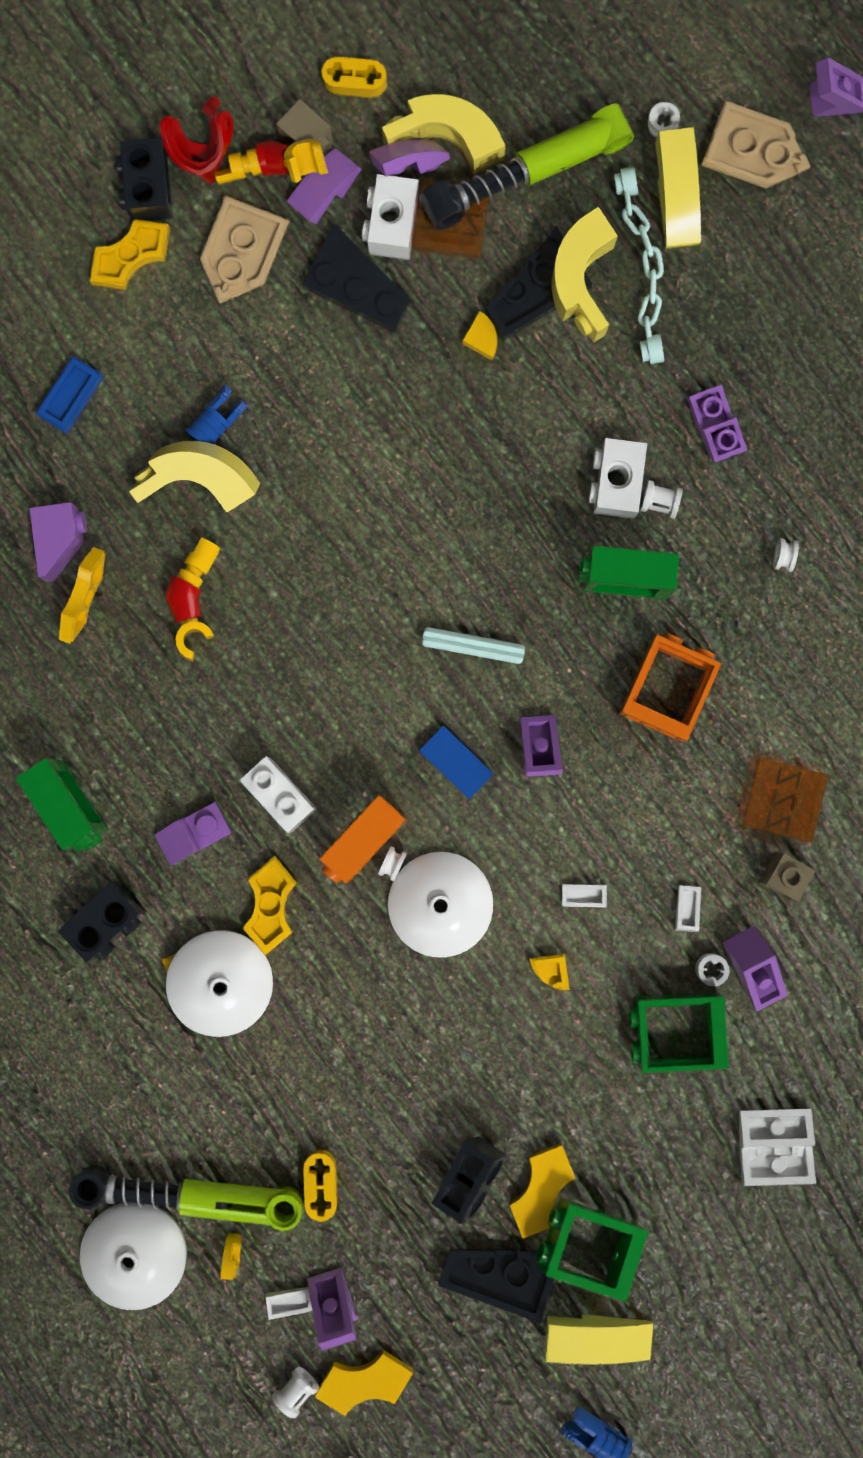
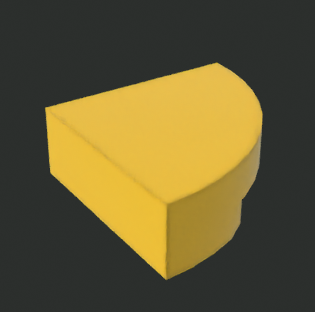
(482, 336)
(551, 970)
(231, 1256)

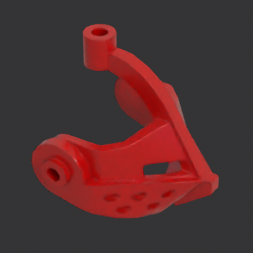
(212, 154)

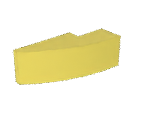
(679, 187)
(597, 1340)

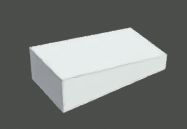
(584, 895)
(688, 908)
(288, 1302)

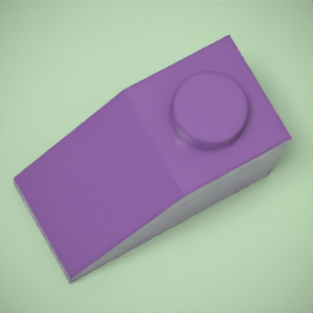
(56, 537)
(755, 968)

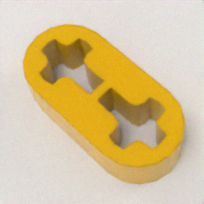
(354, 78)
(312, 1185)

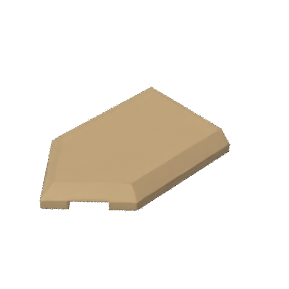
(754, 147)
(241, 248)

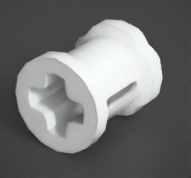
(661, 499)
(295, 1392)

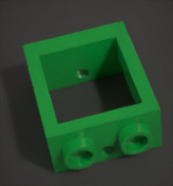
(629, 572)
(62, 805)
(715, 1028)
(624, 1260)

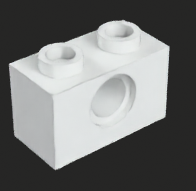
(395, 196)
(629, 460)
(278, 794)

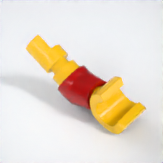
(276, 159)
(184, 594)

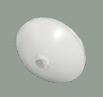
(446, 878)
(213, 959)
(145, 1236)

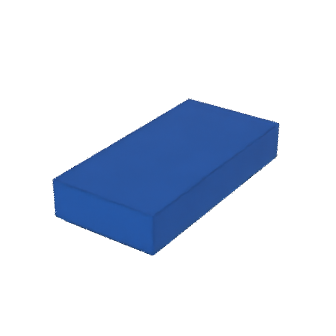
(69, 395)
(456, 762)

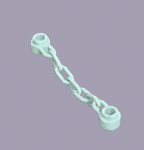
(627, 185)

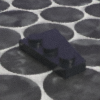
(355, 283)
(529, 292)
(499, 1279)

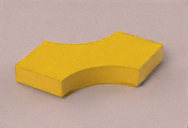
(117, 263)
(87, 581)
(269, 921)
(548, 1176)
(350, 1385)

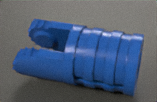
(212, 424)
(596, 1436)

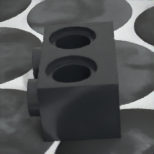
(151, 179)
(97, 915)
(469, 1179)

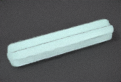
(473, 645)

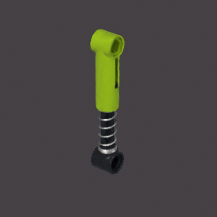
(603, 133)
(192, 1198)

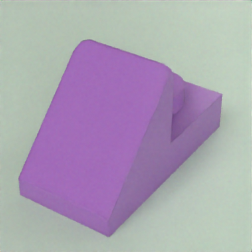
(836, 90)
(540, 746)
(193, 833)
(332, 1309)

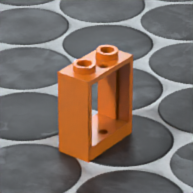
(652, 719)
(361, 840)

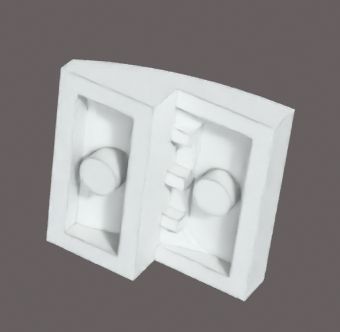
(776, 1147)

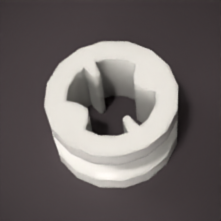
(667, 109)
(785, 555)
(392, 863)
(713, 958)

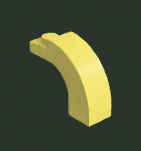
(452, 120)
(582, 245)
(202, 463)

